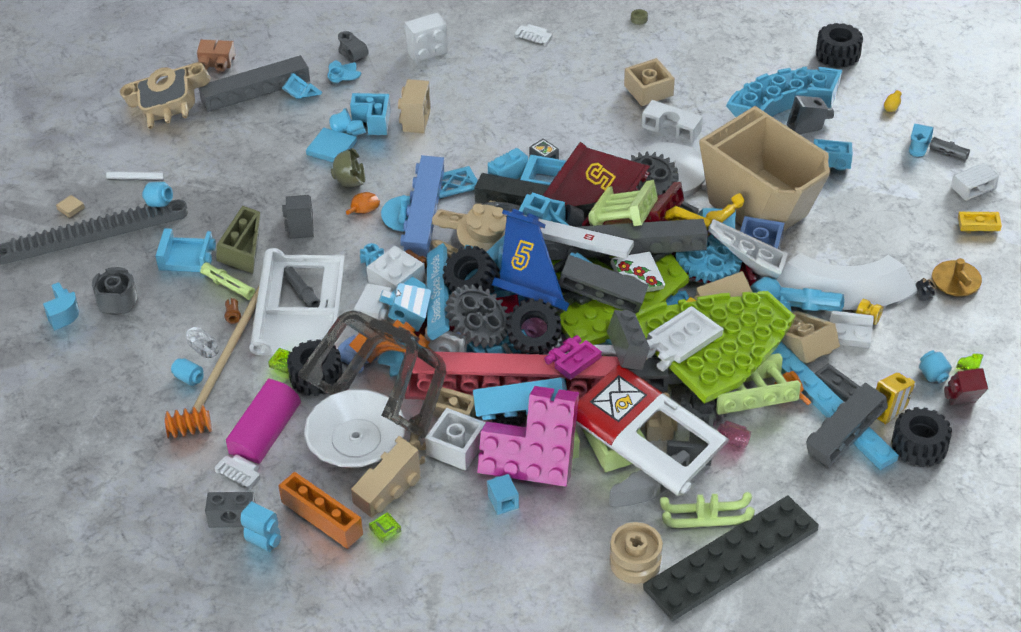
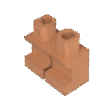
(216, 54)

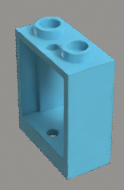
(543, 166)

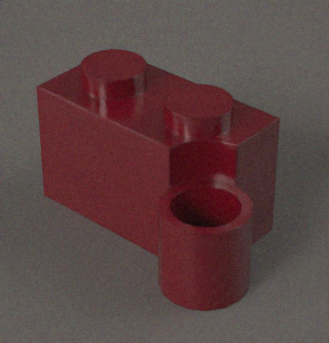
(966, 387)

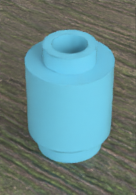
(187, 371)

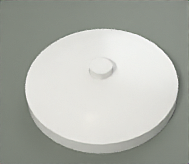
(686, 160)

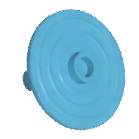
(395, 212)

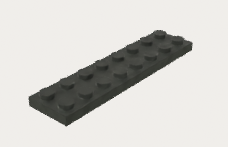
(730, 557)

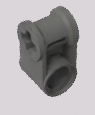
(351, 46)

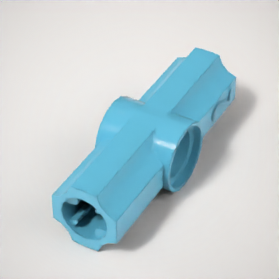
(813, 299)

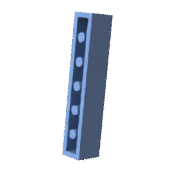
(423, 205)

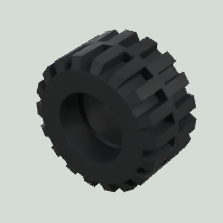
(839, 45)
(466, 261)
(529, 310)
(298, 357)
(918, 449)

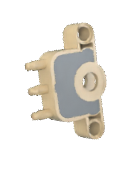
(170, 95)

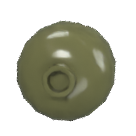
(347, 169)

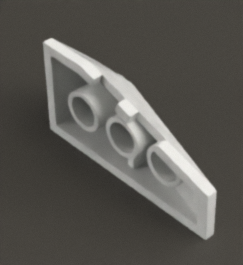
(757, 255)

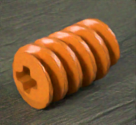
(187, 421)

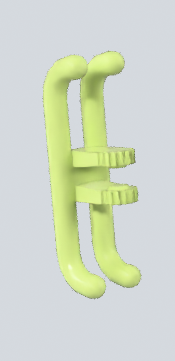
(706, 512)

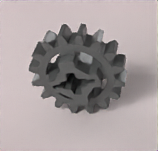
(701, 409)

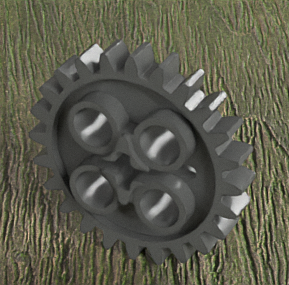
(660, 171)
(477, 316)

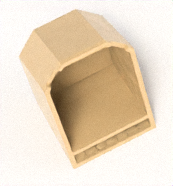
(765, 163)

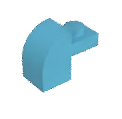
(62, 309)

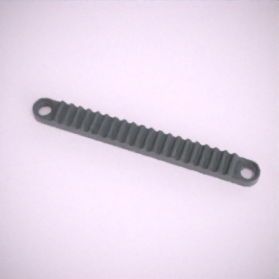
(90, 231)

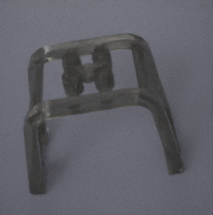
(377, 332)

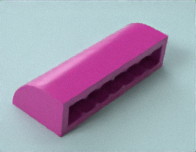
(263, 421)

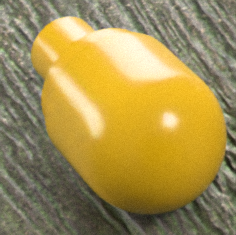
(893, 101)

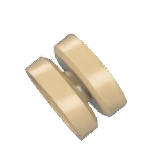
(635, 552)

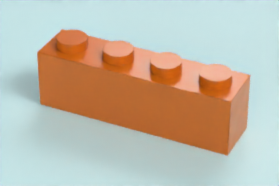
(321, 510)

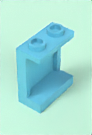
(184, 253)

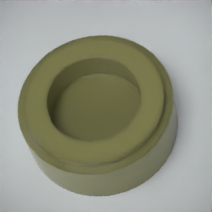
(639, 16)

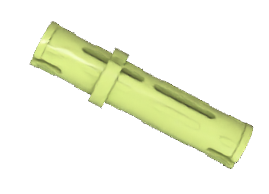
(210, 271)

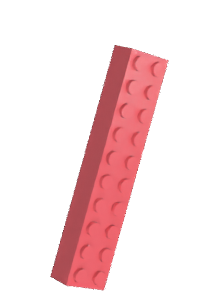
(486, 370)

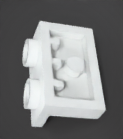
(853, 328)

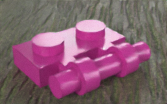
(578, 358)

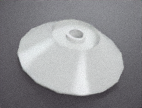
(350, 428)

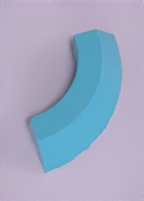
(777, 91)

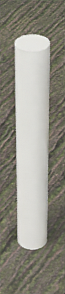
(136, 175)

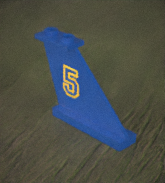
(526, 261)

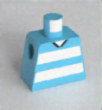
(407, 304)

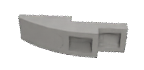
(641, 487)

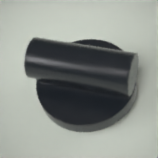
(925, 289)

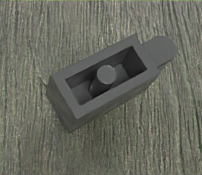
(656, 377)

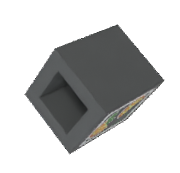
(544, 149)

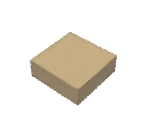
(70, 206)

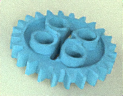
(709, 264)

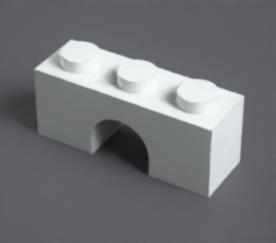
(659, 115)

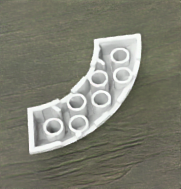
(879, 281)

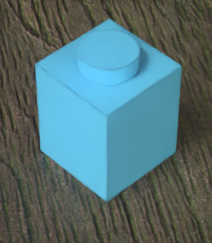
(503, 494)

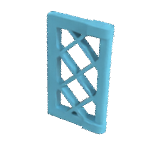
(457, 189)

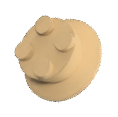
(482, 226)

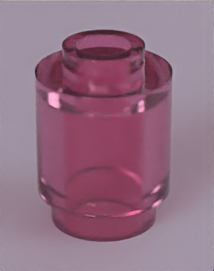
(737, 434)

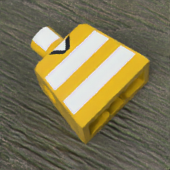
(898, 394)

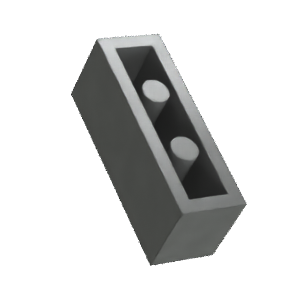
(628, 339)

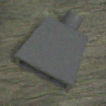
(808, 114)

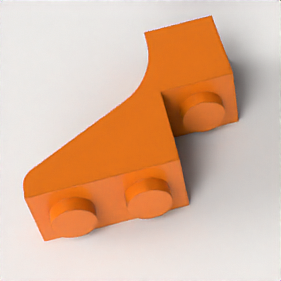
(385, 346)

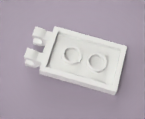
(682, 337)

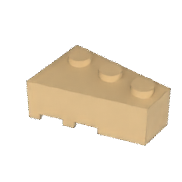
(389, 479)

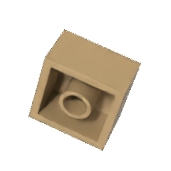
(649, 81)
(415, 106)

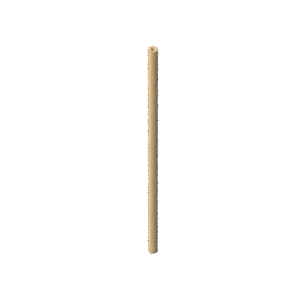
(226, 353)

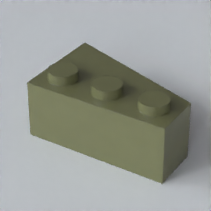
(240, 240)

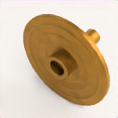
(956, 277)

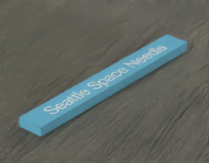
(436, 321)

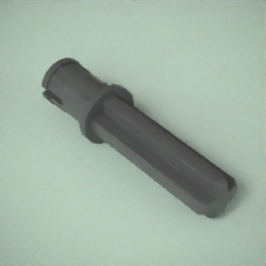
(304, 291)

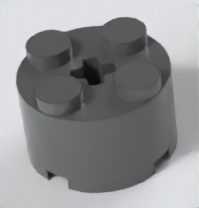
(114, 290)

